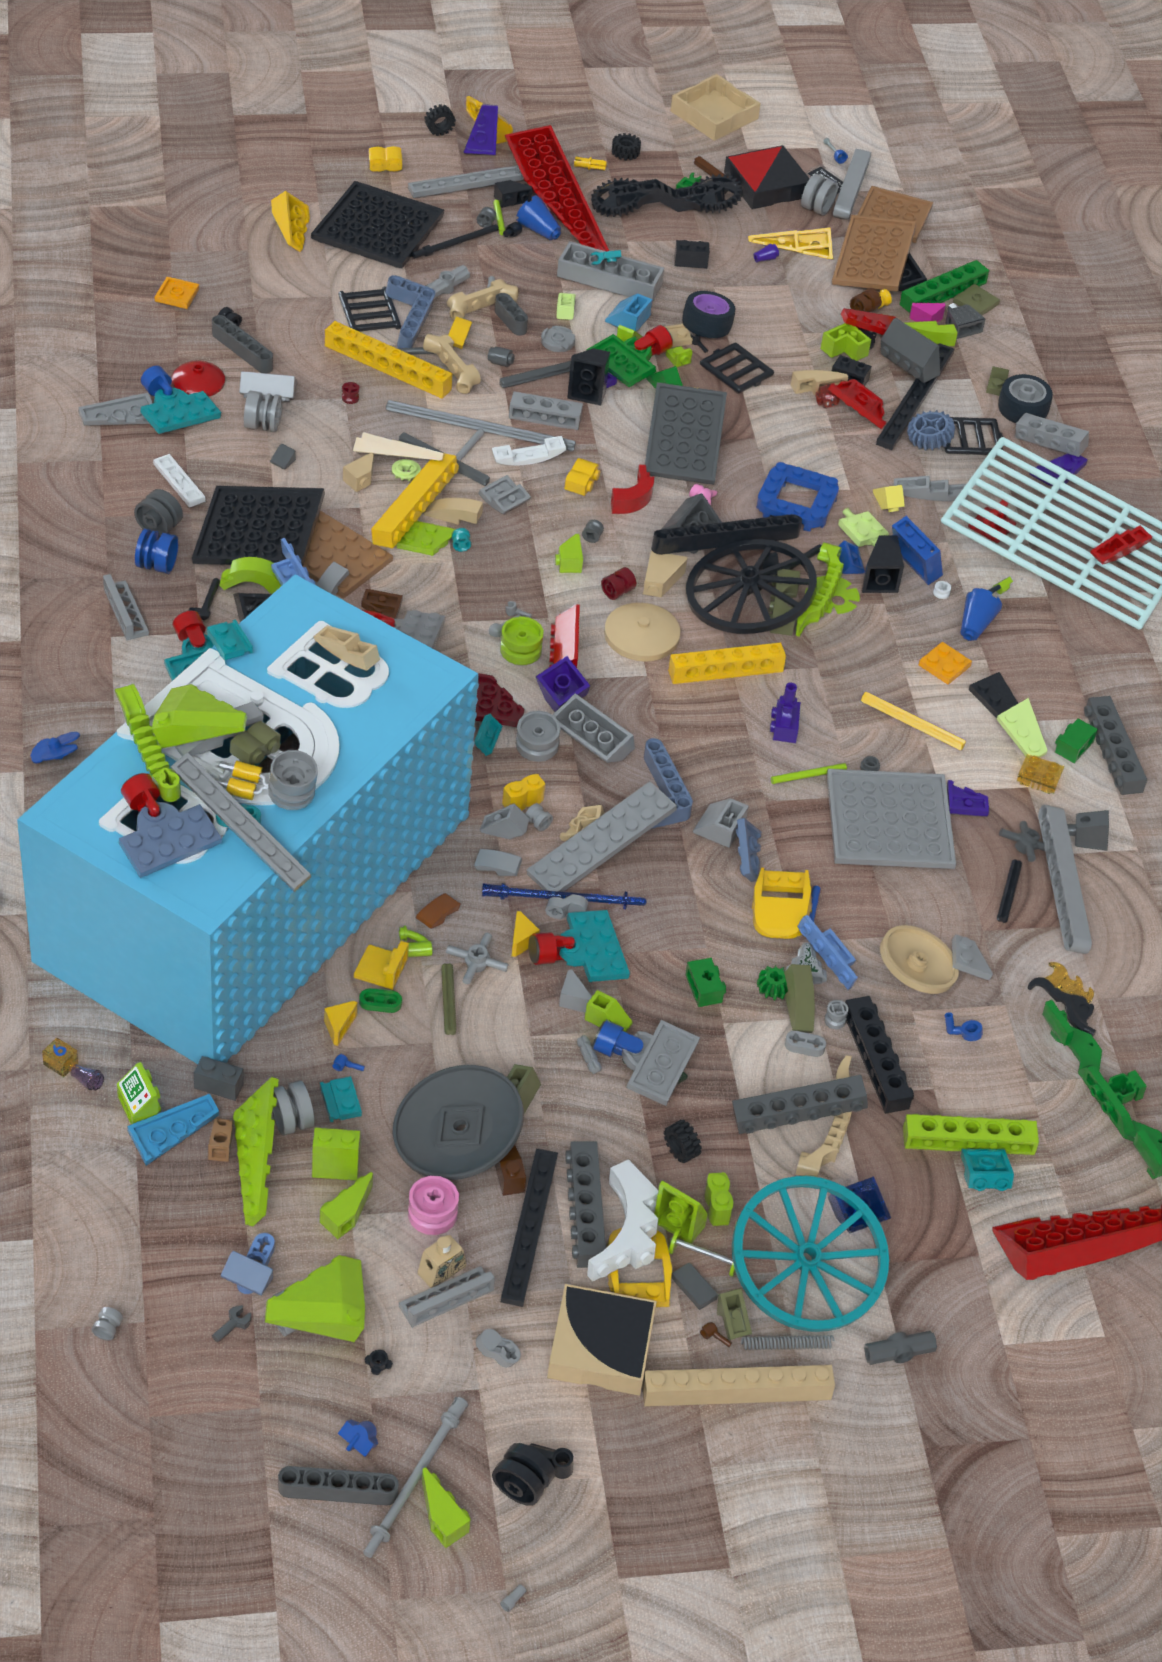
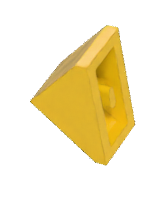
(523, 930)
(339, 1019)

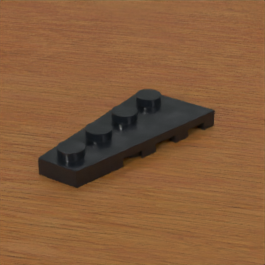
(994, 694)

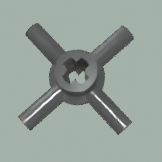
(1026, 840)

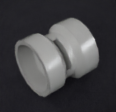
(539, 817)
(836, 1014)
(108, 1321)

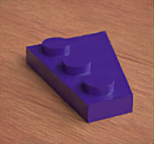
(1067, 462)

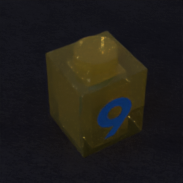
(60, 1057)

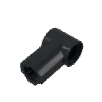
(557, 1456)

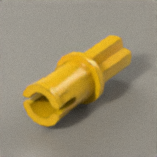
(590, 163)

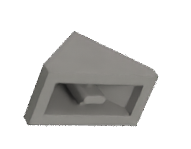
(574, 993)

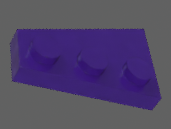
(484, 132)

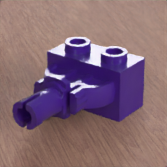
(786, 716)

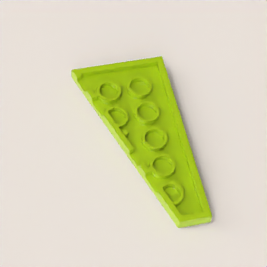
(254, 1144)

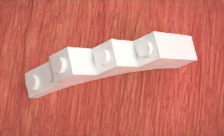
(633, 1242)

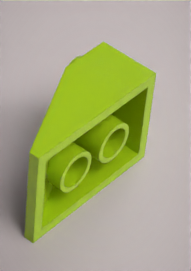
(681, 1211)

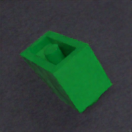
(666, 376)

